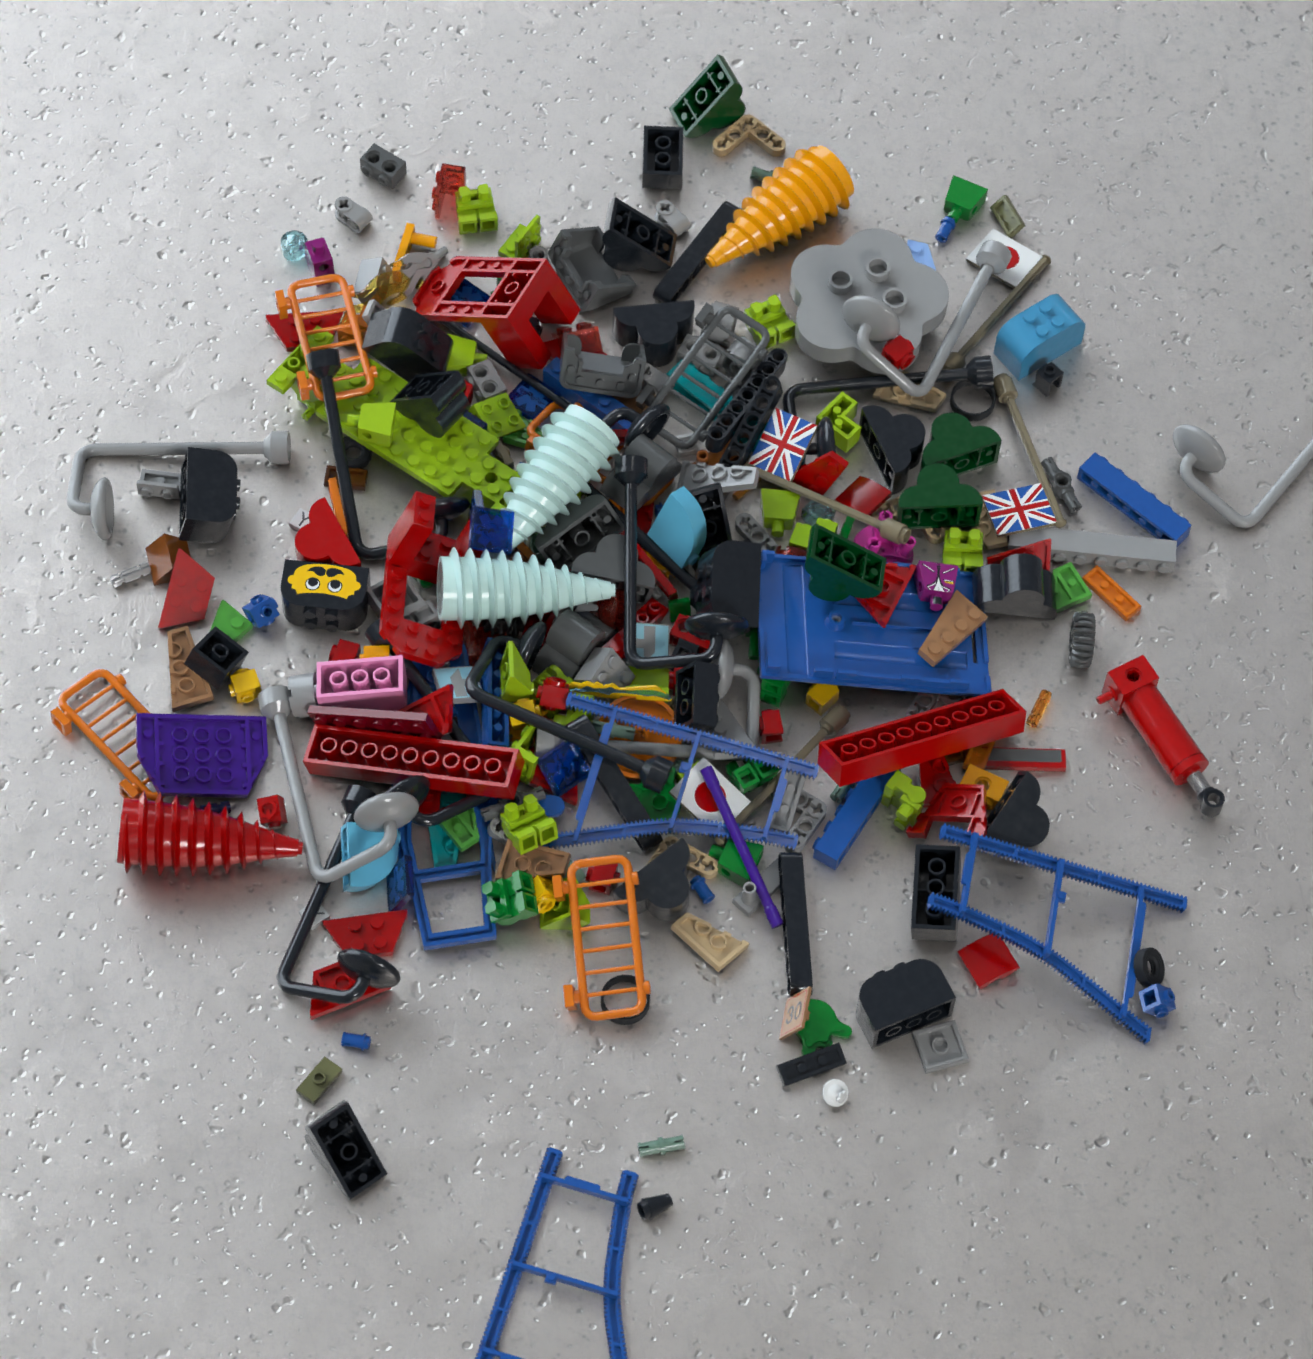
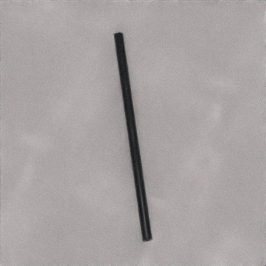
(508, 365)

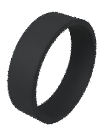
(971, 416)
(625, 1020)

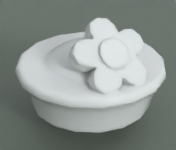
(835, 1092)

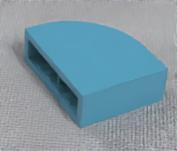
(680, 528)
(356, 840)

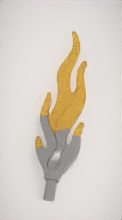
(399, 281)

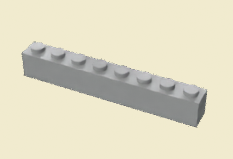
(1102, 549)

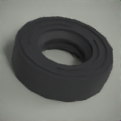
(365, 457)
(1141, 969)

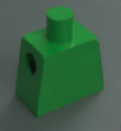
(964, 199)
(730, 862)

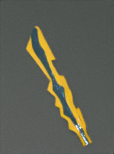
(611, 690)

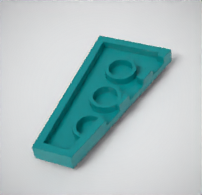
(443, 849)

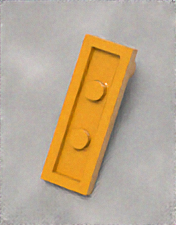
(411, 237)

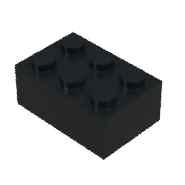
(662, 157)
(697, 696)

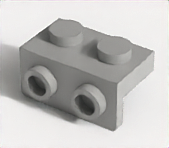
(159, 484)

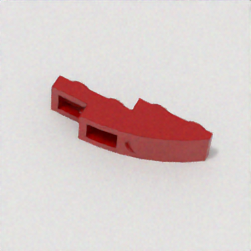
(651, 612)

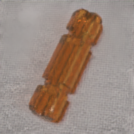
(1039, 708)

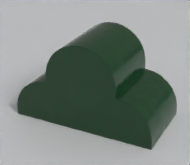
(709, 100)
(960, 445)
(939, 501)
(842, 567)

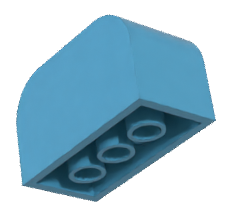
(1038, 336)

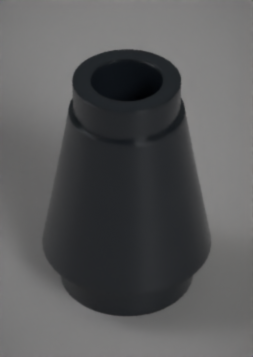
(653, 1206)

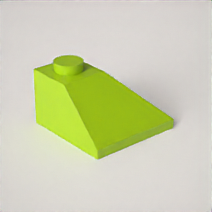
(514, 675)
(560, 917)

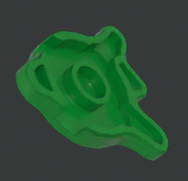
(655, 804)
(821, 1027)

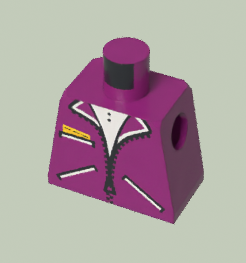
(318, 254)
(935, 583)

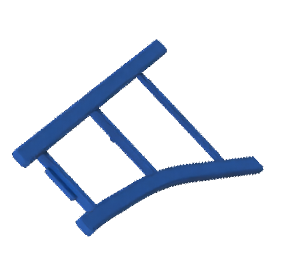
(673, 826)
(525, 1236)

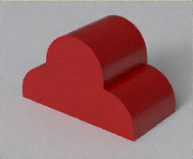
(324, 539)

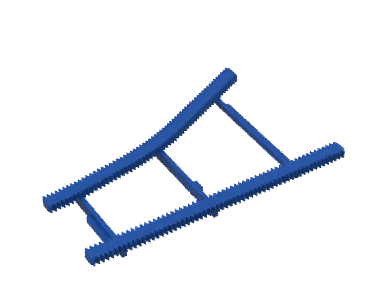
(1044, 953)

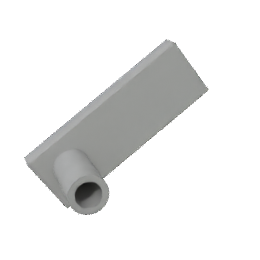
(784, 817)
(748, 899)

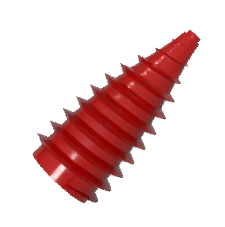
(193, 837)

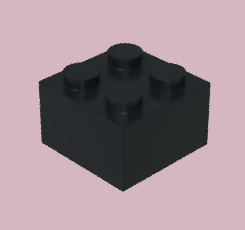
(216, 657)

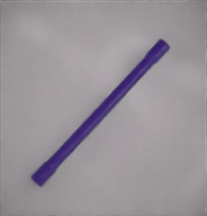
(714, 786)

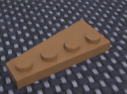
(954, 625)
(186, 686)

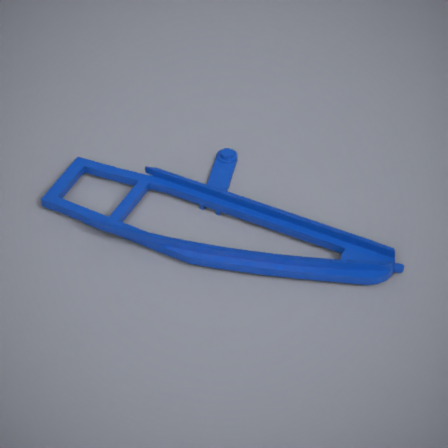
(553, 805)

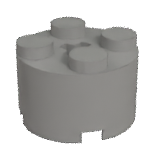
(729, 321)
(742, 353)
(302, 693)

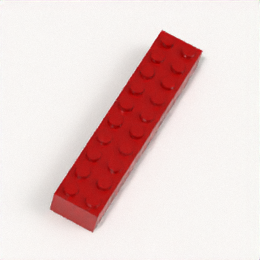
(921, 737)
(393, 757)

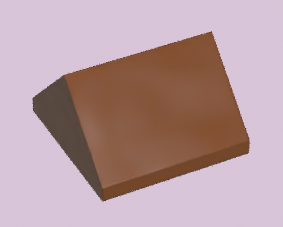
(162, 556)

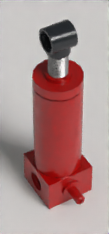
(1135, 691)

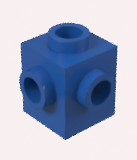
(261, 610)
(1157, 1000)

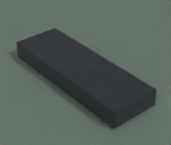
(811, 1064)

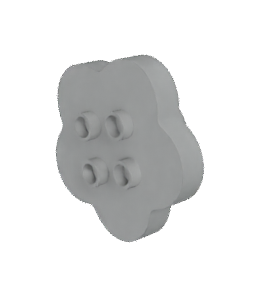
(870, 265)

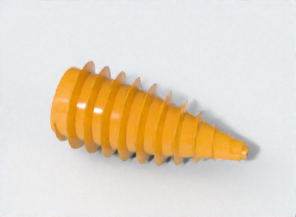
(786, 202)

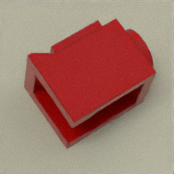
(770, 726)

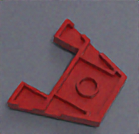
(954, 804)

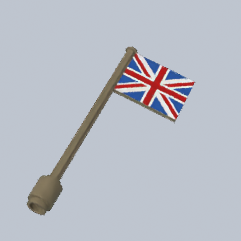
(780, 456)
(1026, 506)

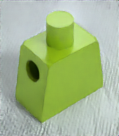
(464, 355)
(375, 422)
(778, 510)

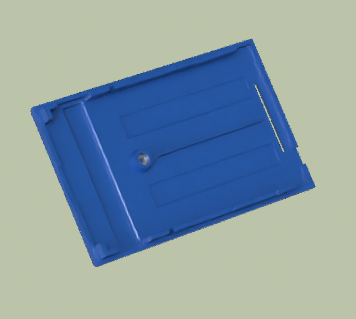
(846, 646)

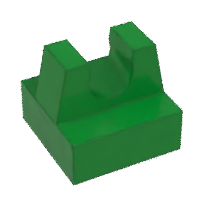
(678, 606)

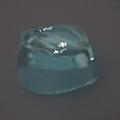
(814, 510)

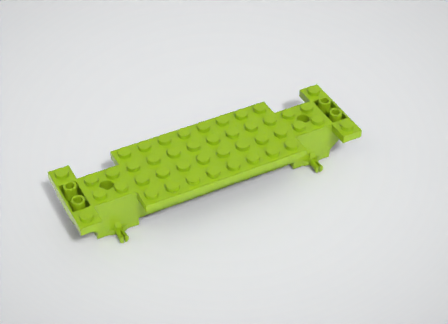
(446, 464)

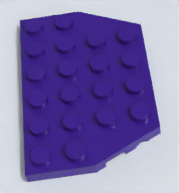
(201, 753)

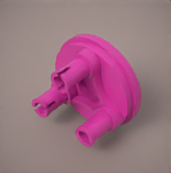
(871, 540)

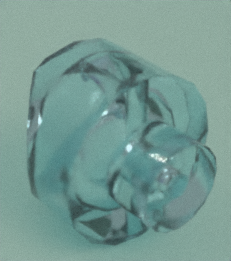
(293, 243)

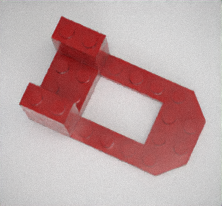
(525, 289)
(416, 553)

